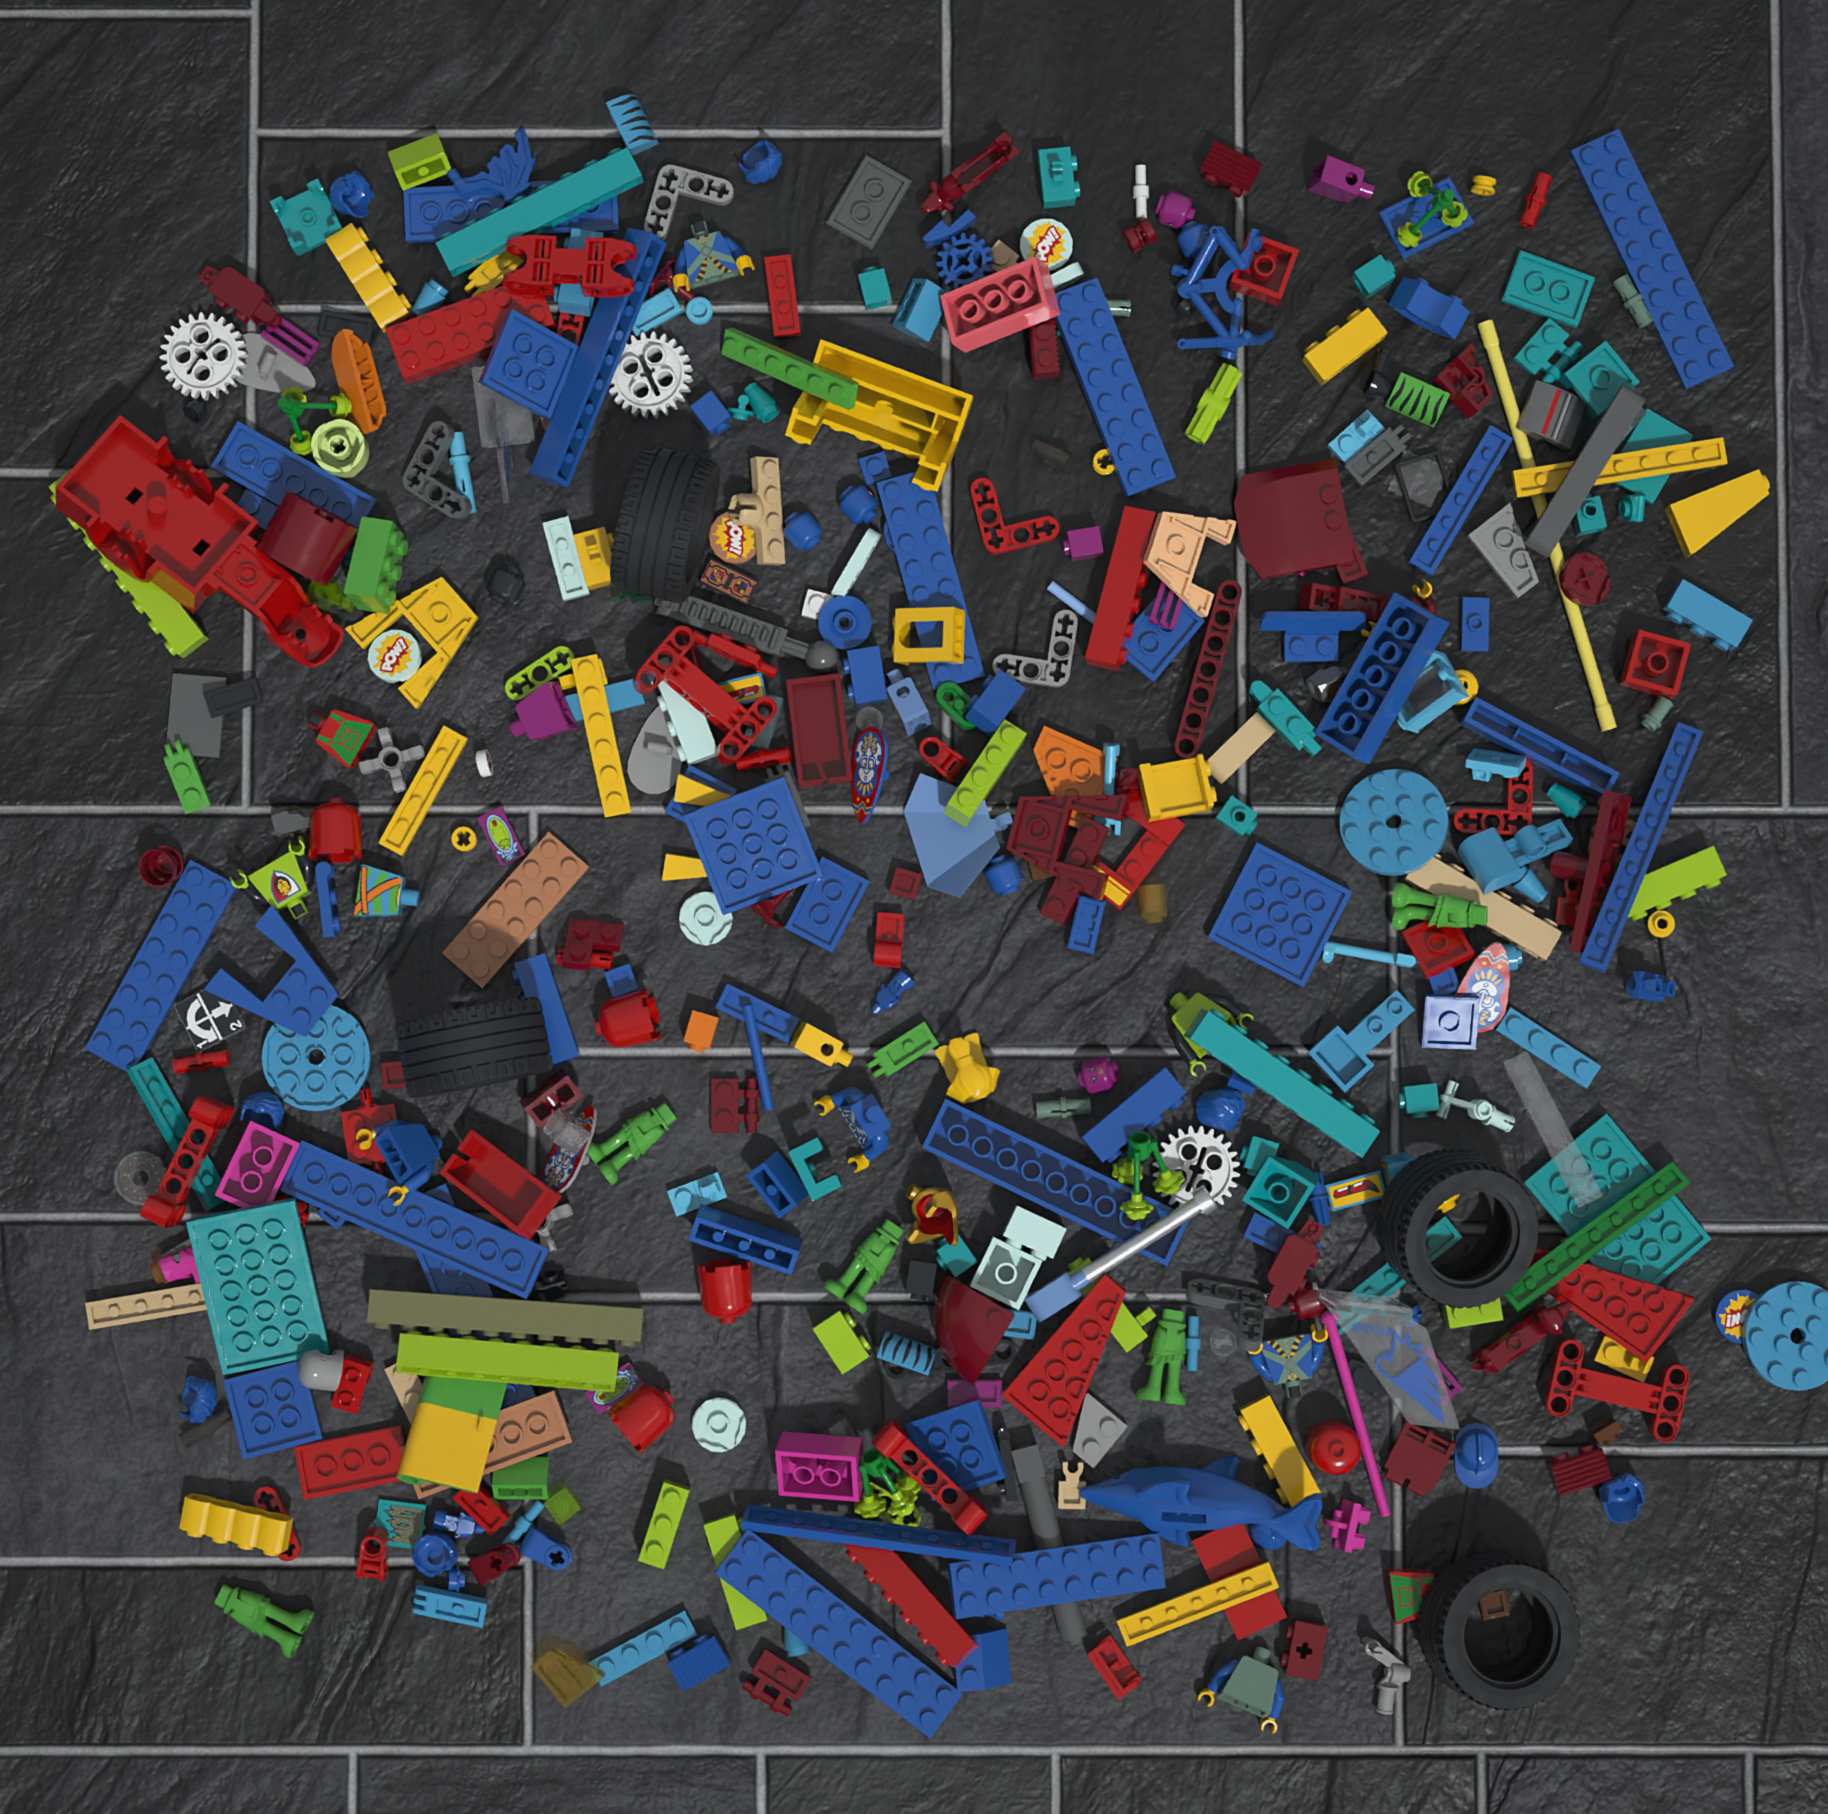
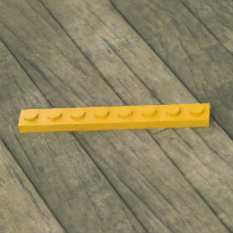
(1626, 466)

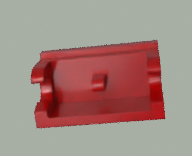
(1113, 1666)

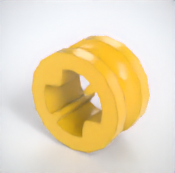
(1483, 185)
(1099, 455)
(455, 839)

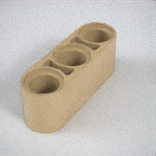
(1240, 747)

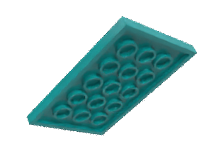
(1651, 1246)
(258, 1285)

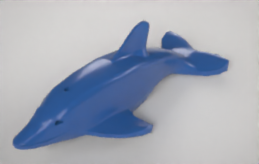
(1203, 1499)

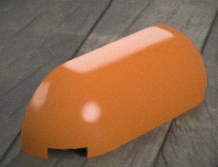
(358, 380)

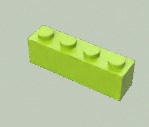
(985, 773)
(1678, 880)
(722, 1536)

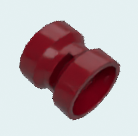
(1139, 235)

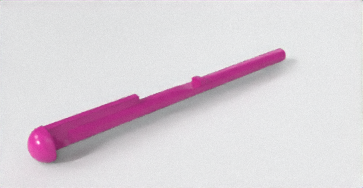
(1356, 1413)

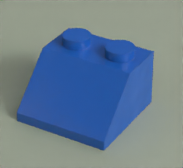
(986, 1665)

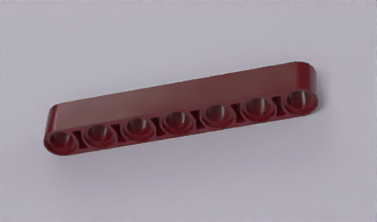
(1210, 657)

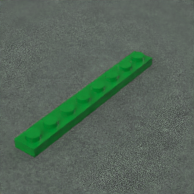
(1596, 1235)

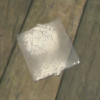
(1421, 479)

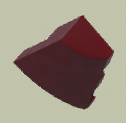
(1465, 383)

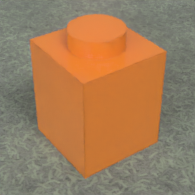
(701, 1031)

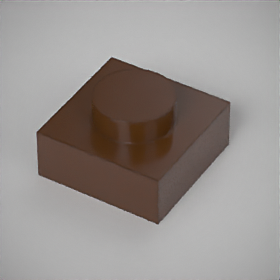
(1606, 1432)

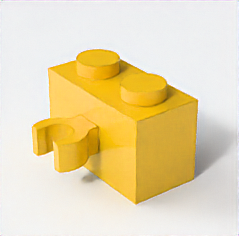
(595, 556)

